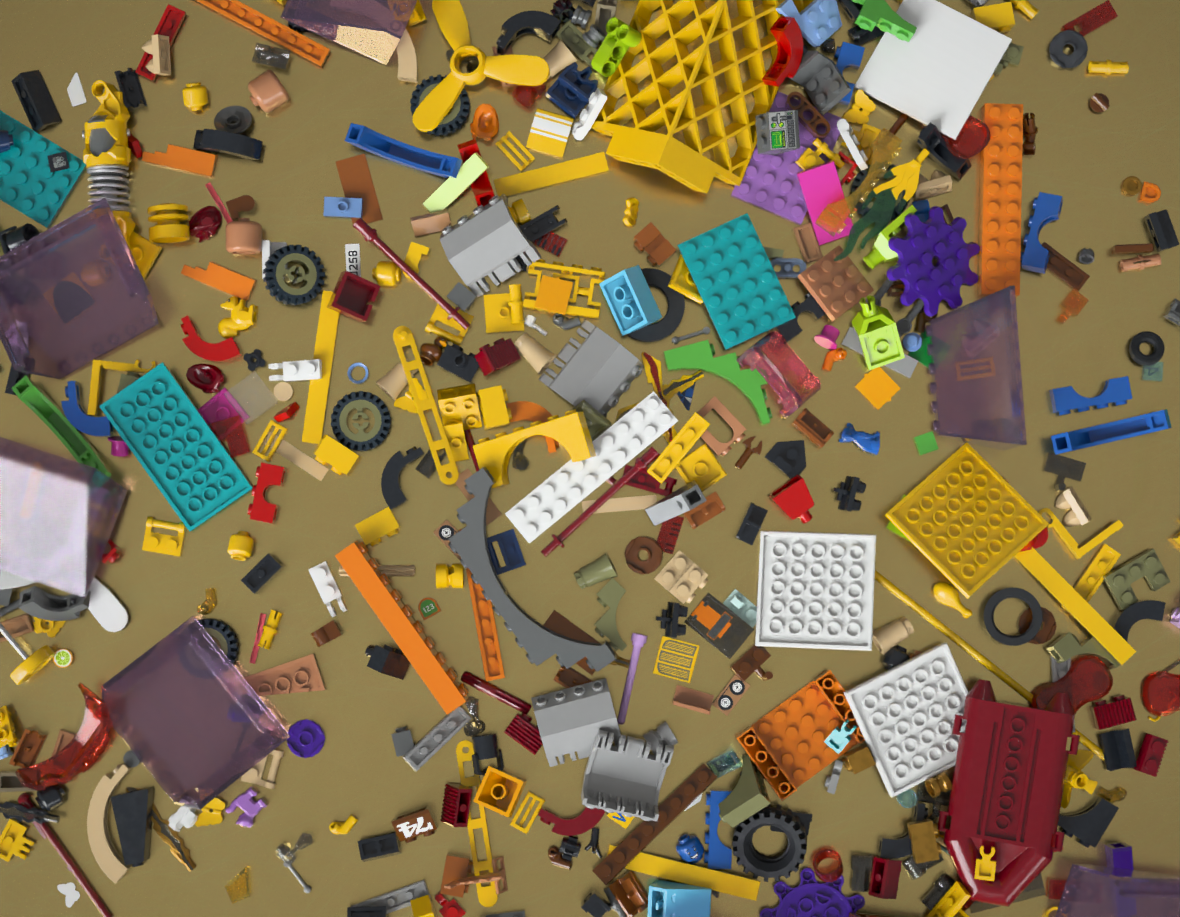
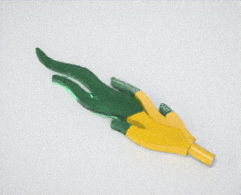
(886, 196)

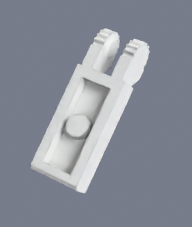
(589, 114)
(852, 142)
(297, 370)
(327, 587)

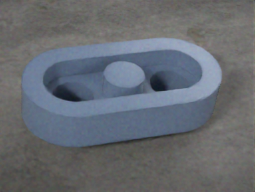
(786, 266)

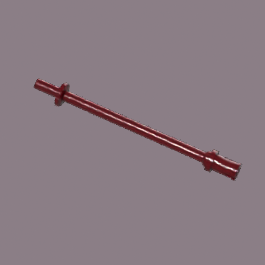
(371, 236)
(640, 464)

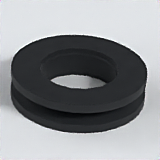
(673, 317)

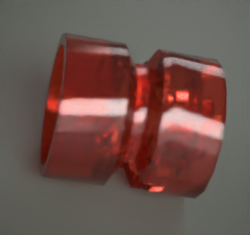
(527, 95)

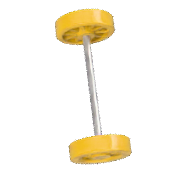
(32, 663)

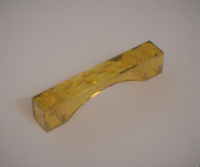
(836, 213)

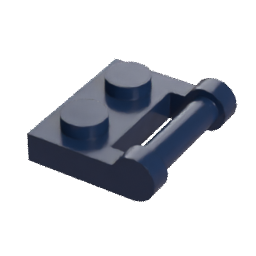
(510, 551)

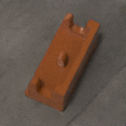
(812, 428)
(705, 511)
(570, 677)
(28, 748)
(629, 894)

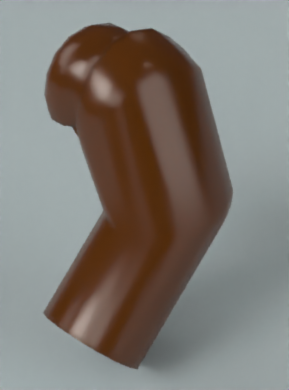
(557, 860)

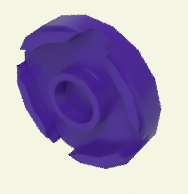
(306, 738)

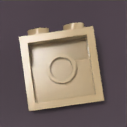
(682, 577)

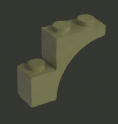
(606, 625)
(1068, 646)

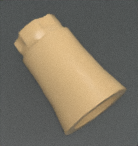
(559, 58)
(534, 352)
(394, 380)
(892, 634)

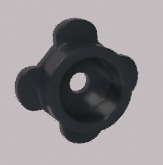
(260, 362)

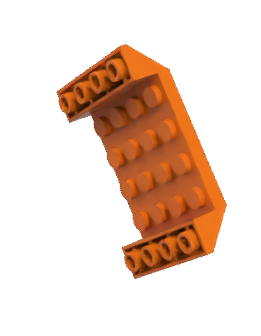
(791, 737)

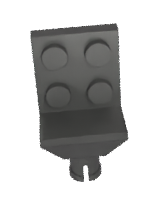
(821, 80)

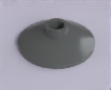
(233, 119)

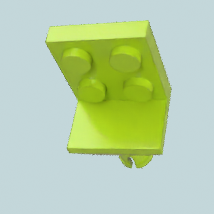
(881, 250)
(877, 334)

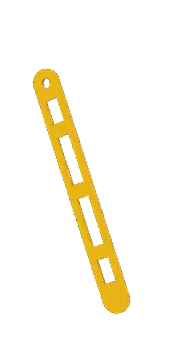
(403, 337)
(486, 895)

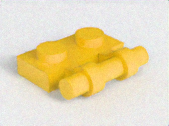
(811, 158)

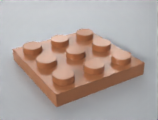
(835, 284)

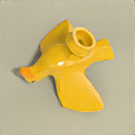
(1075, 777)

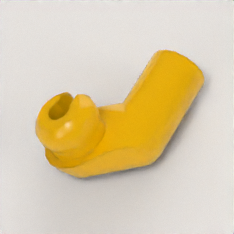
(343, 827)

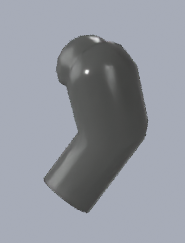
(564, 322)

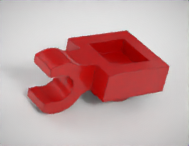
(449, 908)

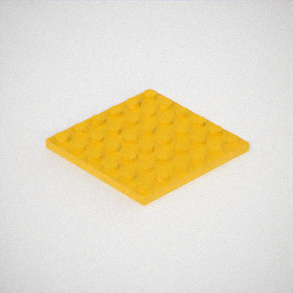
(967, 520)

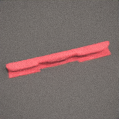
(219, 203)
(258, 636)

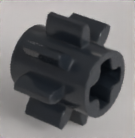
(563, 10)
(570, 848)

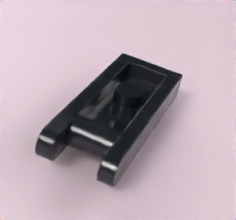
(542, 225)

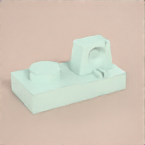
(742, 607)

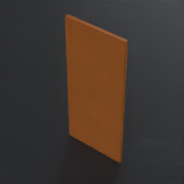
(358, 184)
(563, 626)

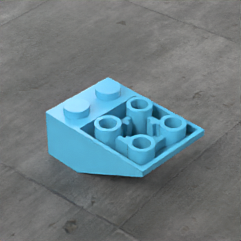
(678, 900)

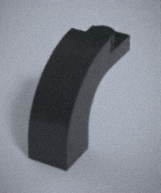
(524, 23)
(228, 143)
(939, 153)
(391, 475)
(1137, 611)
(901, 846)

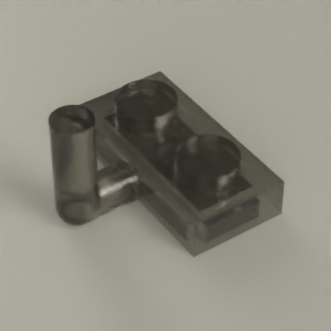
(1064, 468)
(942, 799)

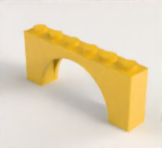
(567, 430)

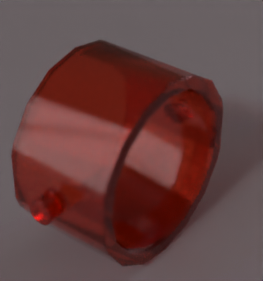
(823, 854)

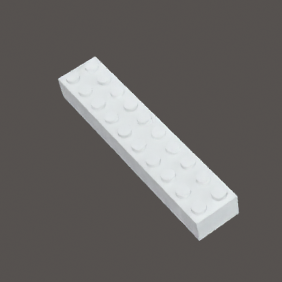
(579, 479)

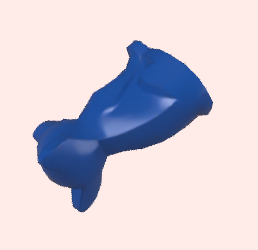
(865, 441)

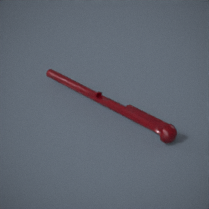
(46, 832)

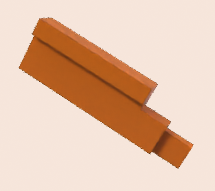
(183, 159)
(222, 279)

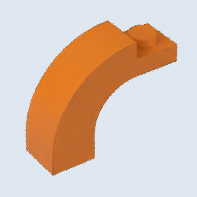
(532, 412)

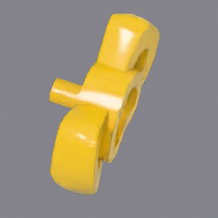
(631, 211)

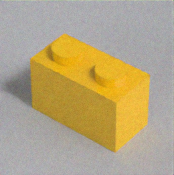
(995, 16)
(335, 454)
(378, 526)

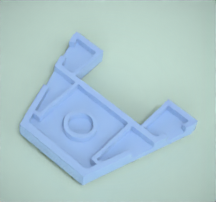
(816, 21)

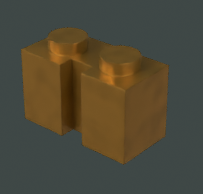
(858, 759)
(924, 841)

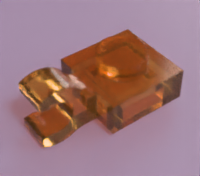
(1073, 305)

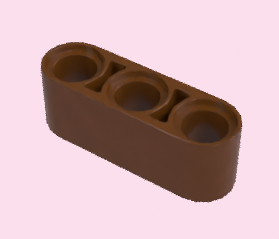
(811, 124)

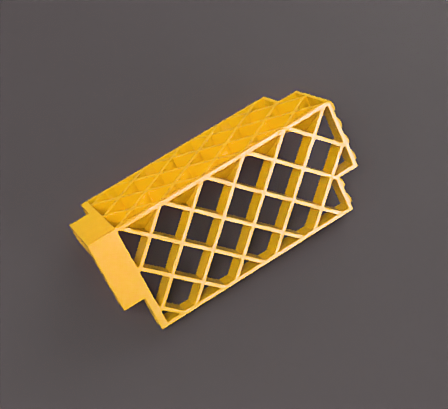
(662, 151)

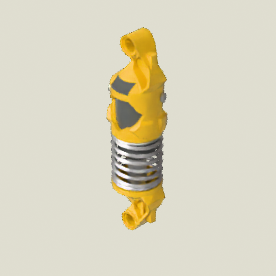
(108, 154)

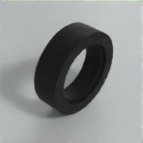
(1013, 593)

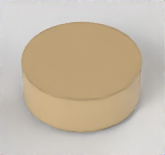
(283, 391)

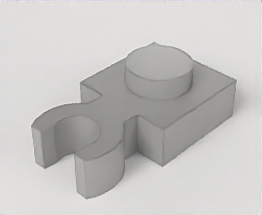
(832, 781)

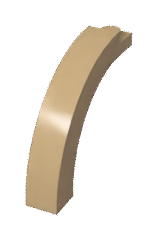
(407, 59)
(97, 828)

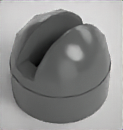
(1086, 256)

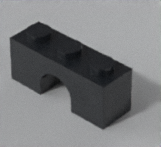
(791, 328)

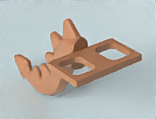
(489, 877)

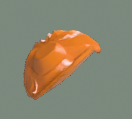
(484, 123)

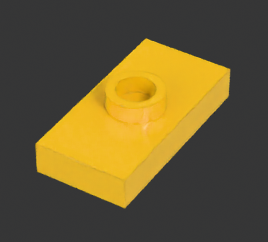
(456, 440)

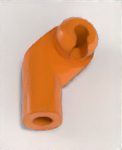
(833, 356)

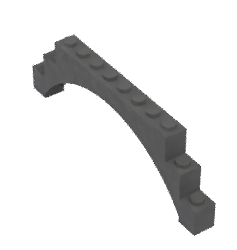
(474, 553)

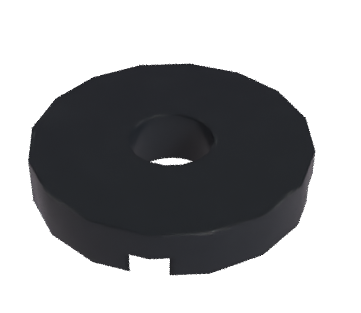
(1068, 60)

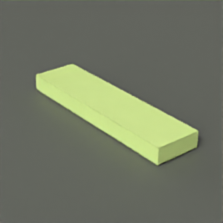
(454, 187)

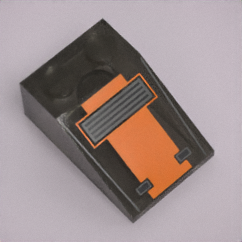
(719, 625)

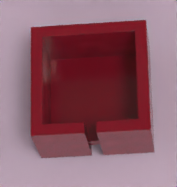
(352, 295)

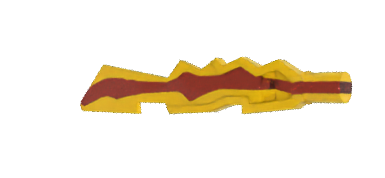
(654, 376)

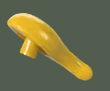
(949, 596)

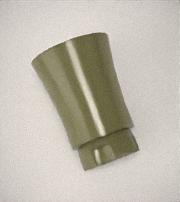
(595, 572)

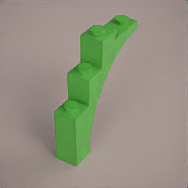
(881, 15)
(700, 357)

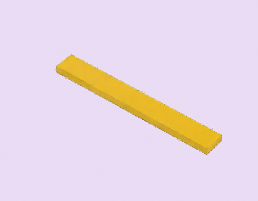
(319, 388)
(1076, 605)
(694, 875)

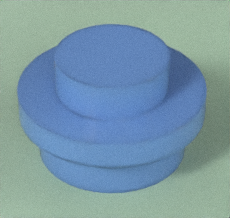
(912, 342)

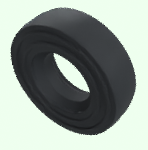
(1138, 356)

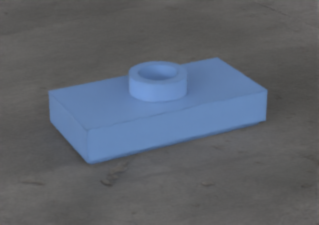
(343, 207)

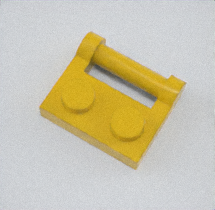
(441, 315)
(161, 542)

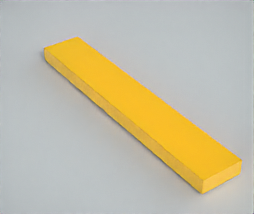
(551, 175)

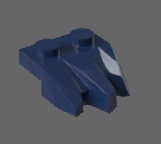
(572, 89)

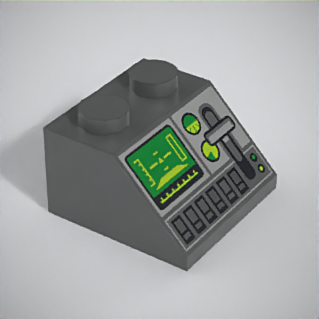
(777, 132)

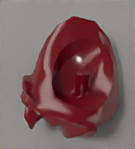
(205, 223)
(205, 377)

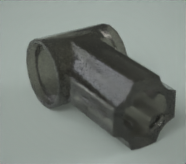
(427, 464)
(861, 866)
(917, 870)
(940, 888)

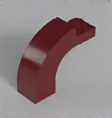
(572, 826)

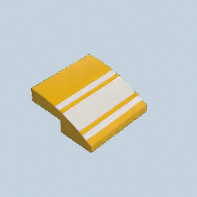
(549, 132)

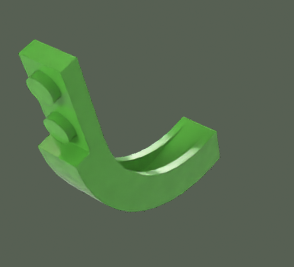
(56, 420)

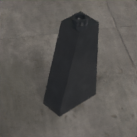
(133, 823)

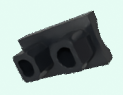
(847, 493)
(670, 617)

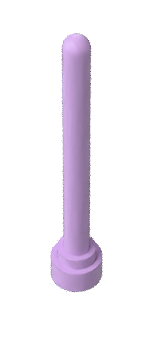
(638, 642)

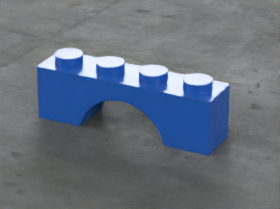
(1047, 209)
(1067, 399)
(718, 855)

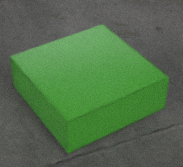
(926, 443)

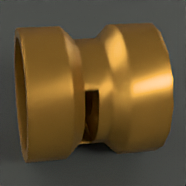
(939, 784)

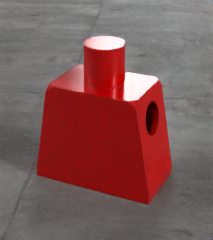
(794, 499)

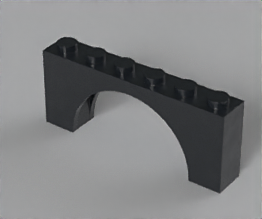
(1090, 823)

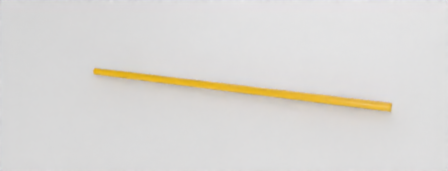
(973, 652)

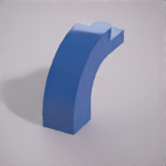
(79, 418)

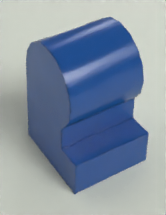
(922, 209)

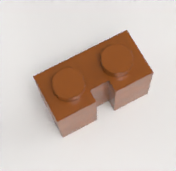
(654, 245)
(456, 868)

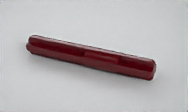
(495, 692)

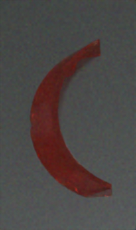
(79, 753)

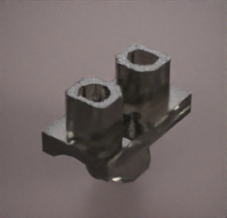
(271, 56)

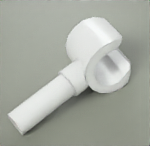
(530, 320)

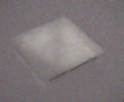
(250, 398)

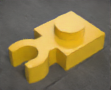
(985, 867)

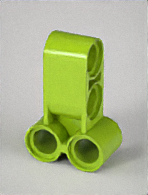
(614, 46)

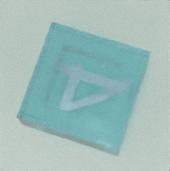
(1153, 372)

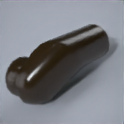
(921, 321)

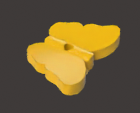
(860, 101)
(406, 401)
(52, 629)
(207, 817)

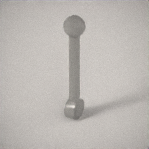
(706, 330)
(307, 889)

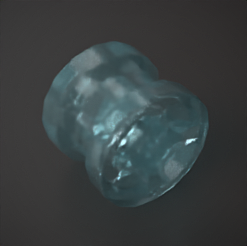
(909, 800)

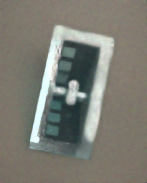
(724, 762)

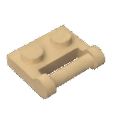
(255, 774)

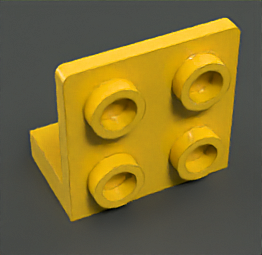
(459, 405)

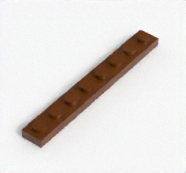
(649, 830)

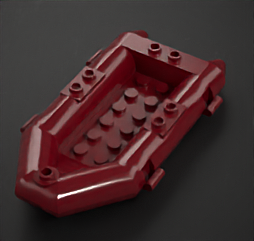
(1007, 790)

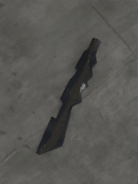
(21, 813)

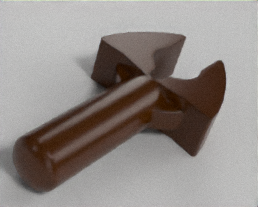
(748, 452)

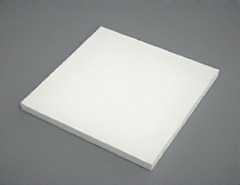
(939, 70)
(816, 590)
(911, 717)

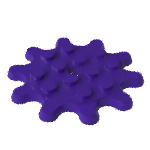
(915, 261)
(813, 899)

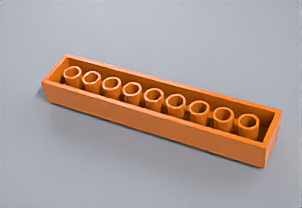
(1000, 199)
(402, 626)

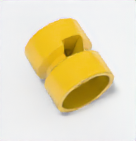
(519, 212)
(449, 575)

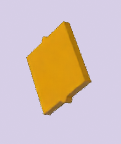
(553, 294)
(877, 387)

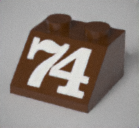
(415, 824)

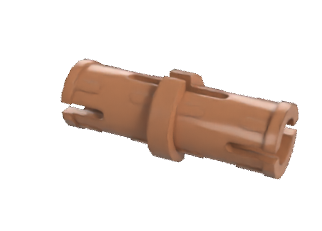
(1153, 260)

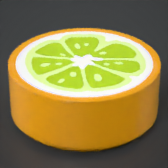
(63, 658)

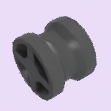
(581, 16)
(594, 36)

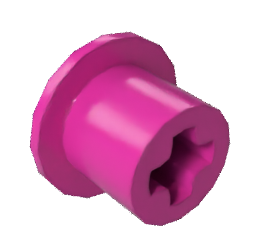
(828, 337)
(118, 446)

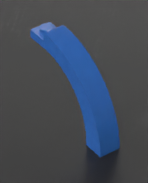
(402, 153)
(1111, 431)

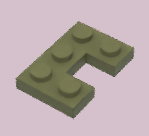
(1143, 565)

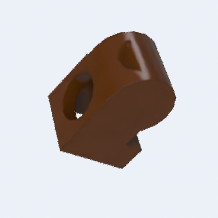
(241, 205)
(326, 633)

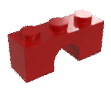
(267, 476)

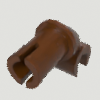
(1030, 131)

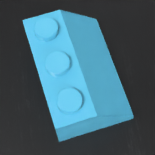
(630, 300)

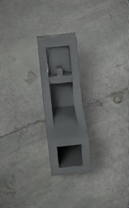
(52, 607)

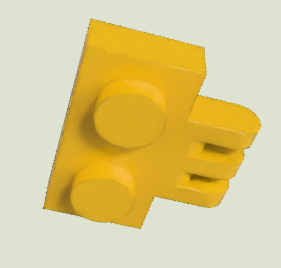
(865, 137)
(13, 840)

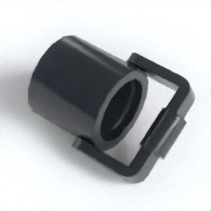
(17, 236)
(486, 747)

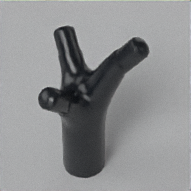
(594, 843)

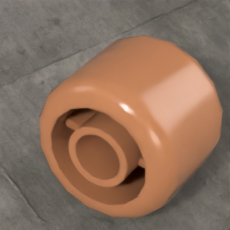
(267, 91)
(244, 237)

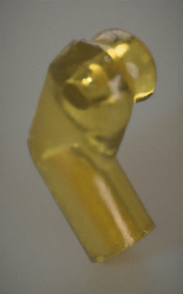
(209, 604)
(1112, 796)

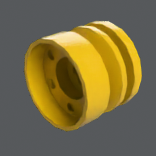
(168, 220)

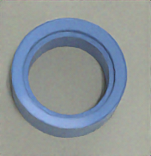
(350, 370)

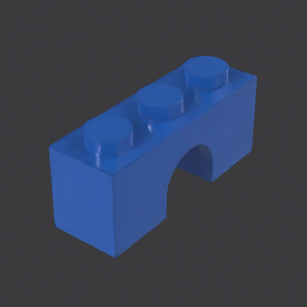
(848, 57)

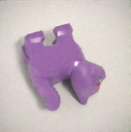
(248, 805)

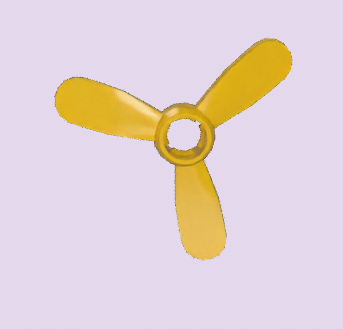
(506, 68)

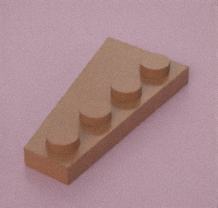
(290, 677)

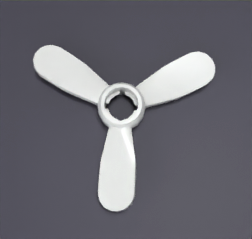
(102, 602)

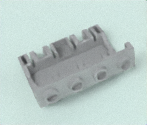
(487, 245)
(594, 371)
(572, 718)
(625, 776)

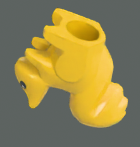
(240, 319)

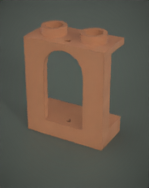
(737, 427)

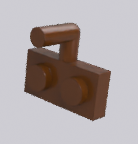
(751, 662)

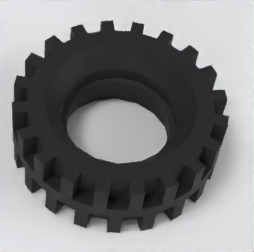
(770, 866)

